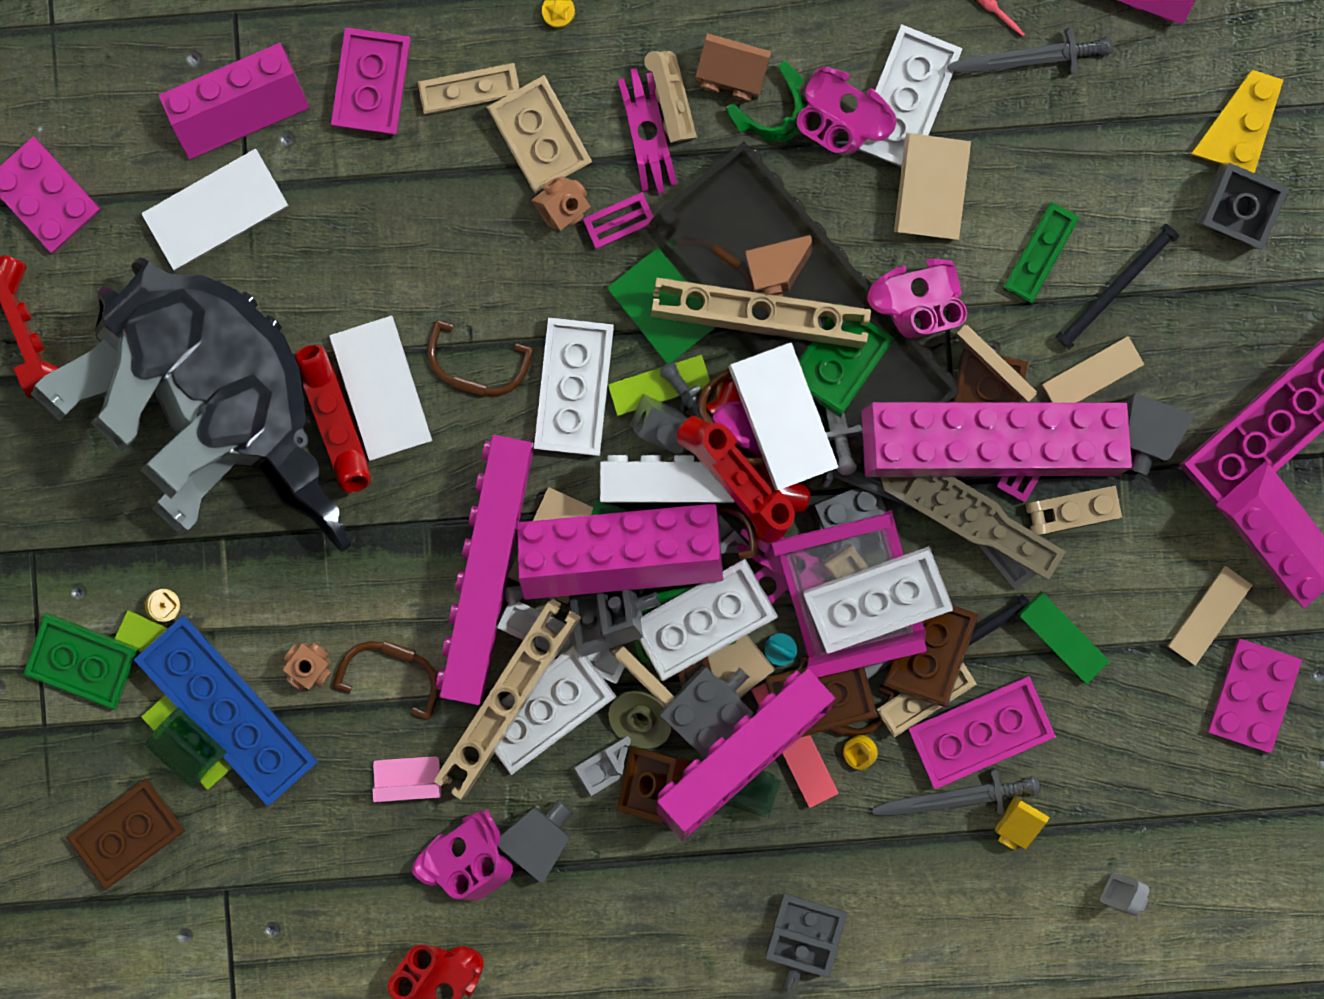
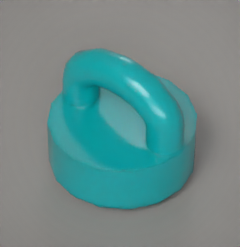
(780, 649)

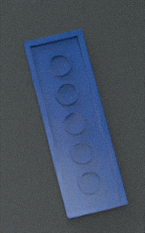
(226, 709)

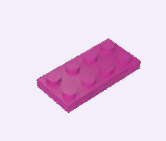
(981, 732)

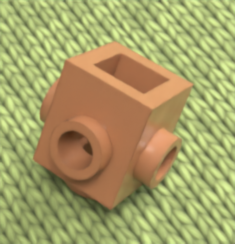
(561, 202)
(319, 666)

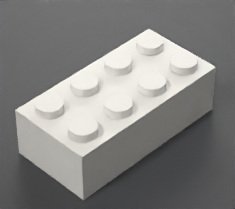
(659, 481)

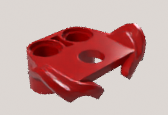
(456, 967)

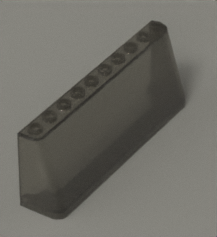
(747, 208)

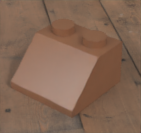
(732, 67)
(778, 265)

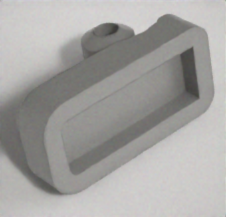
(1125, 894)

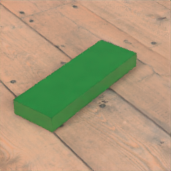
(1041, 252)
(1063, 637)

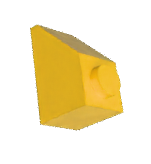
(1020, 824)

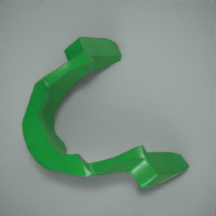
(789, 127)

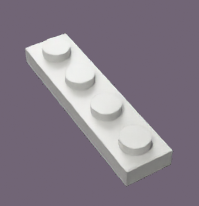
(519, 620)

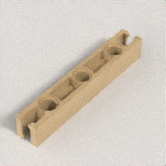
(734, 308)
(494, 718)

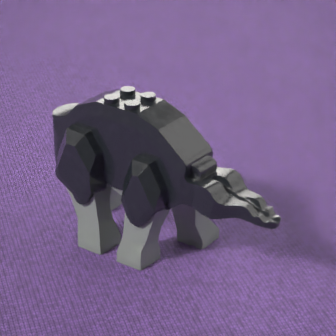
(219, 380)

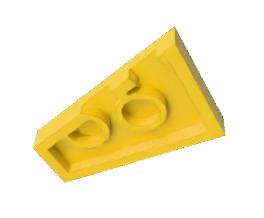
(1242, 124)

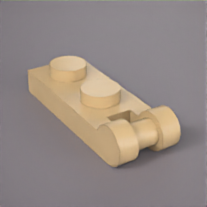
(671, 95)
(1075, 510)

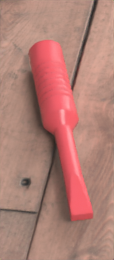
(992, 6)

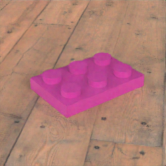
(371, 81)
(44, 195)
(1254, 695)

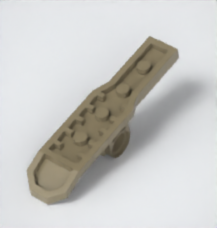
(975, 519)

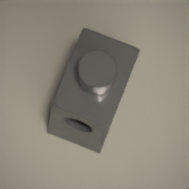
(659, 423)
(1154, 431)
(537, 839)

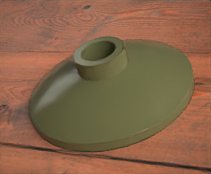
(628, 719)

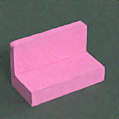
(406, 779)

